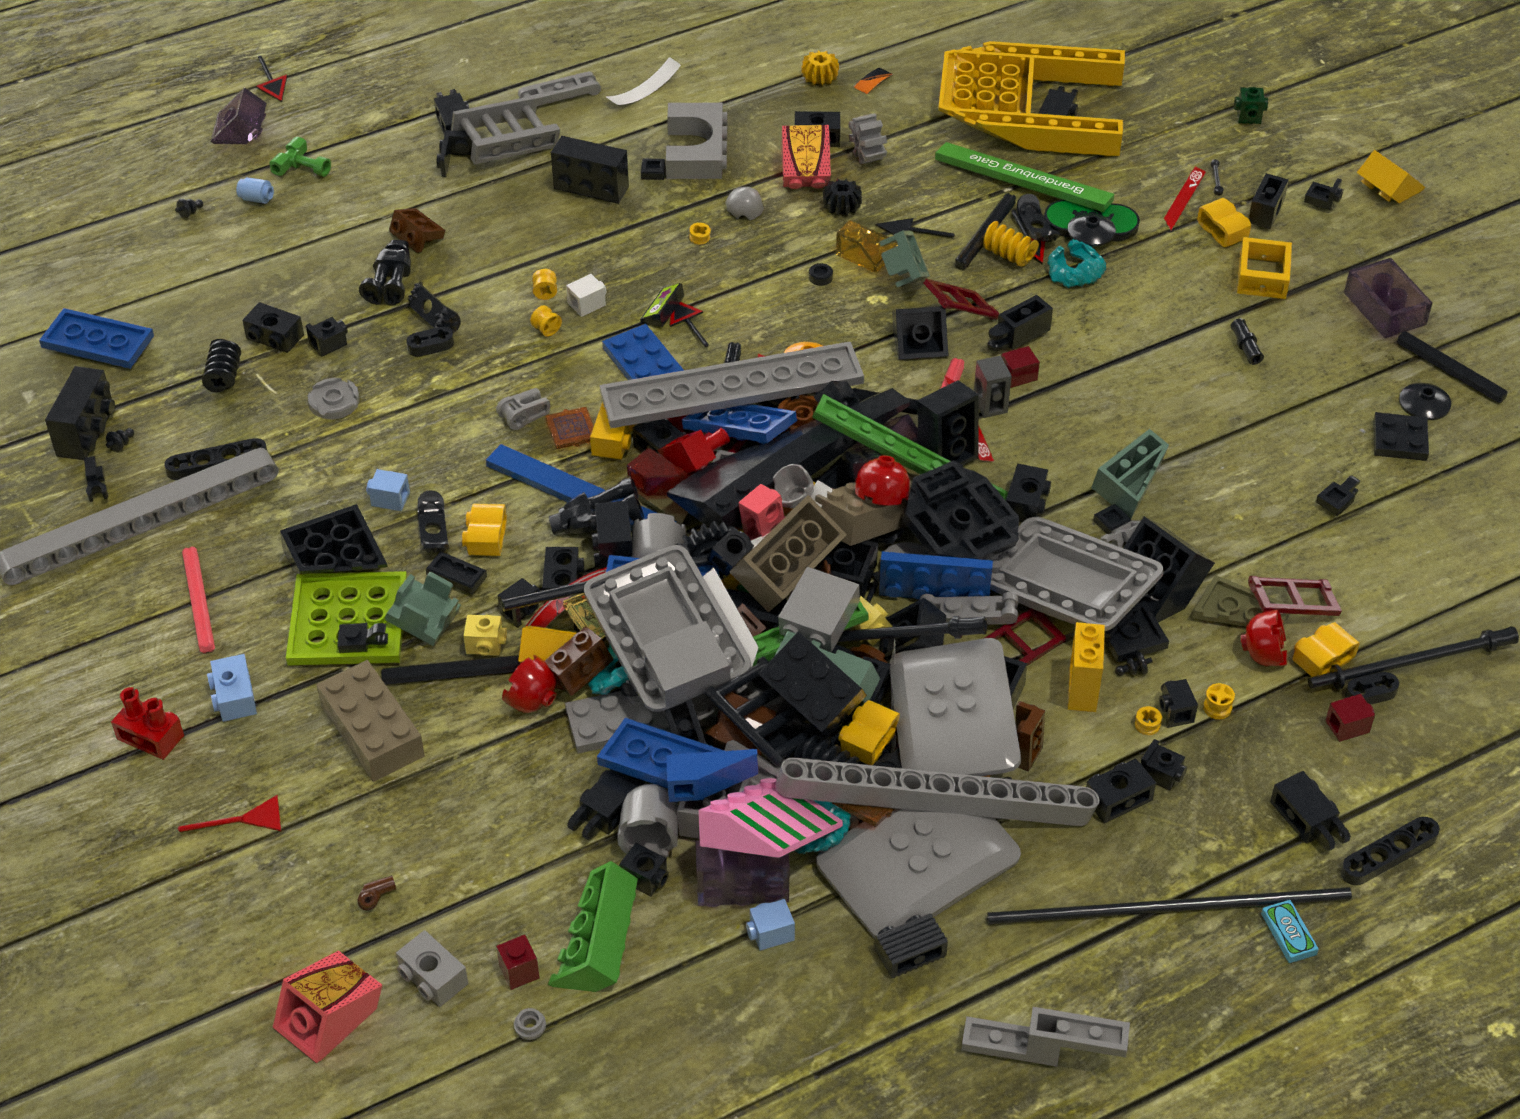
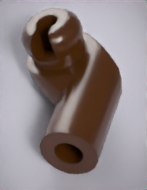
(373, 890)

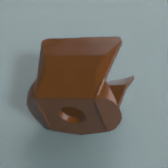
(726, 731)

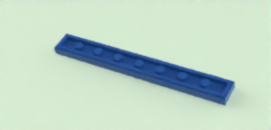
(544, 476)

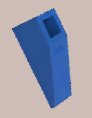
(705, 773)

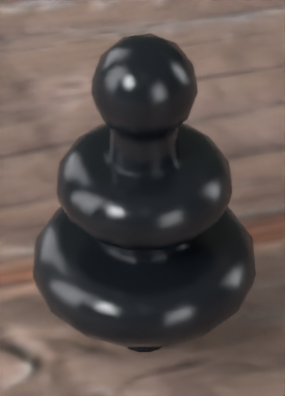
(187, 207)
(118, 439)
(1132, 666)

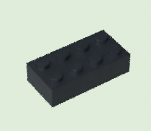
(853, 461)

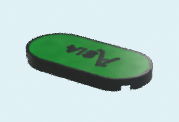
(1061, 212)

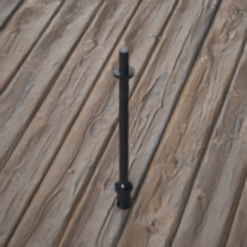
(955, 627)
(1488, 640)

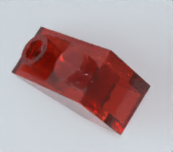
(654, 473)

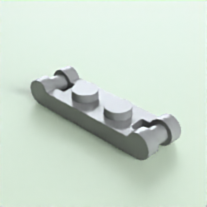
(562, 88)
(978, 606)

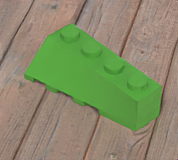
(598, 931)

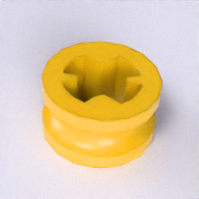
(699, 233)
(1148, 713)

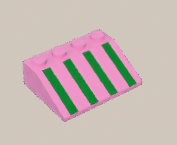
(763, 821)

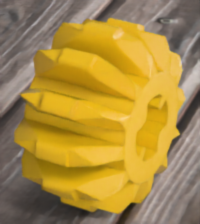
(820, 67)

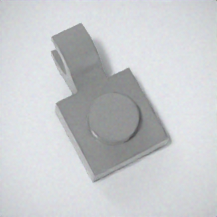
(1121, 533)

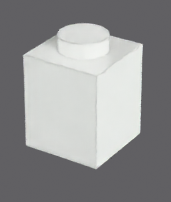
(586, 295)

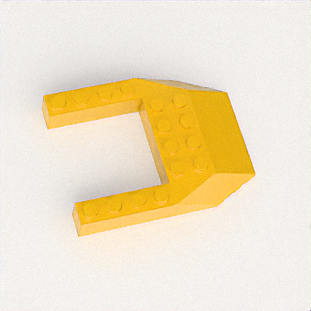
(994, 94)

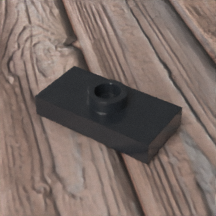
(458, 572)

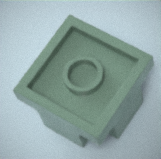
(904, 258)
(424, 608)

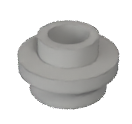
(526, 1017)

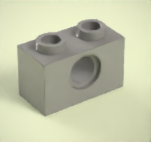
(425, 954)

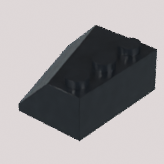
(332, 543)
(1182, 567)

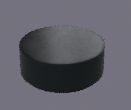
(820, 274)

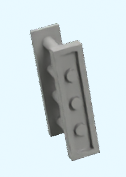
(508, 144)

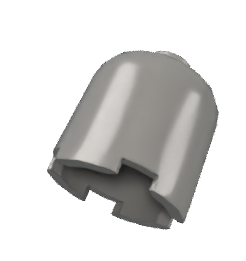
(655, 534)
(648, 820)

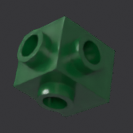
(1250, 105)

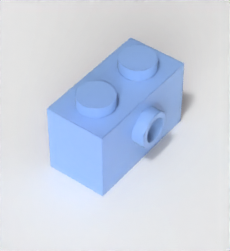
(233, 688)

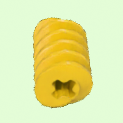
(1009, 245)

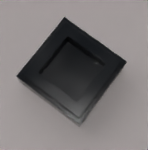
(653, 169)
(1110, 518)

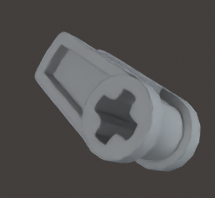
(524, 408)

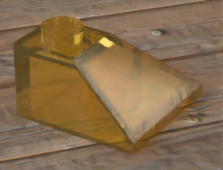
(861, 246)

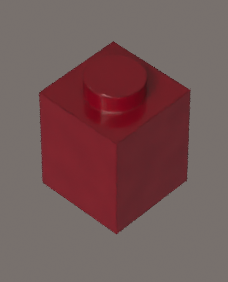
(1022, 366)
(1350, 717)
(518, 962)

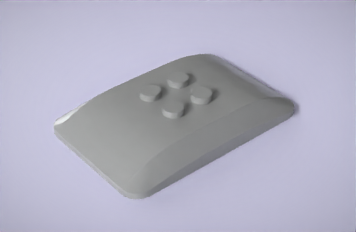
(1072, 574)
(653, 601)
(955, 709)
(915, 864)

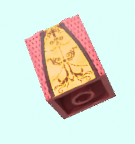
(805, 156)
(325, 1004)

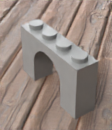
(700, 160)

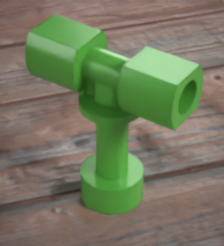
(295, 158)

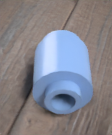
(255, 190)

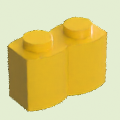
(1224, 222)
(485, 529)
(1325, 648)
(869, 731)

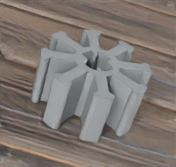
(867, 138)

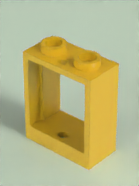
(1250, 280)
(1086, 667)

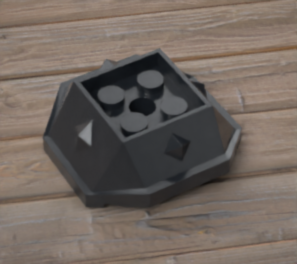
(959, 514)

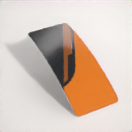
(872, 79)

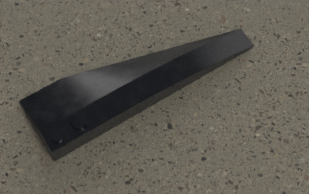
(717, 488)

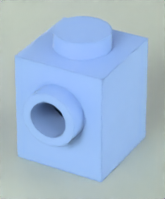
(388, 490)
(771, 924)

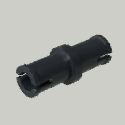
(1247, 341)

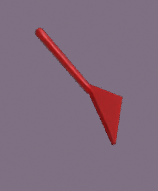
(264, 815)

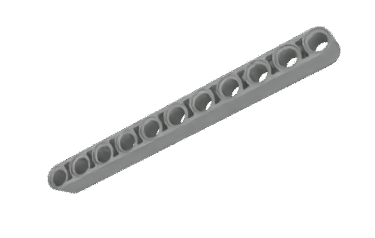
(136, 516)
(936, 791)

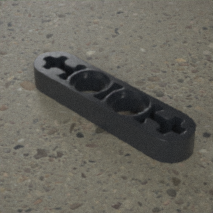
(214, 454)
(1387, 847)

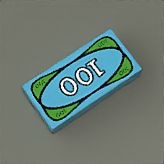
(1289, 931)

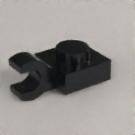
(94, 477)
(1338, 497)
(359, 635)

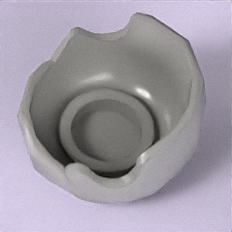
(744, 202)
(793, 484)

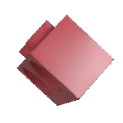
(760, 511)

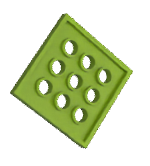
(337, 586)

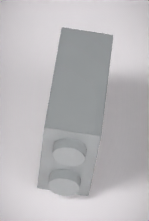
(820, 607)
(687, 662)

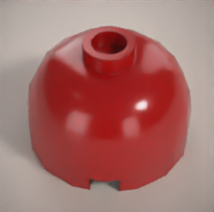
(883, 481)
(1265, 639)
(531, 686)

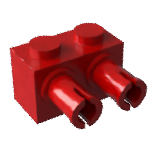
(694, 449)
(146, 724)

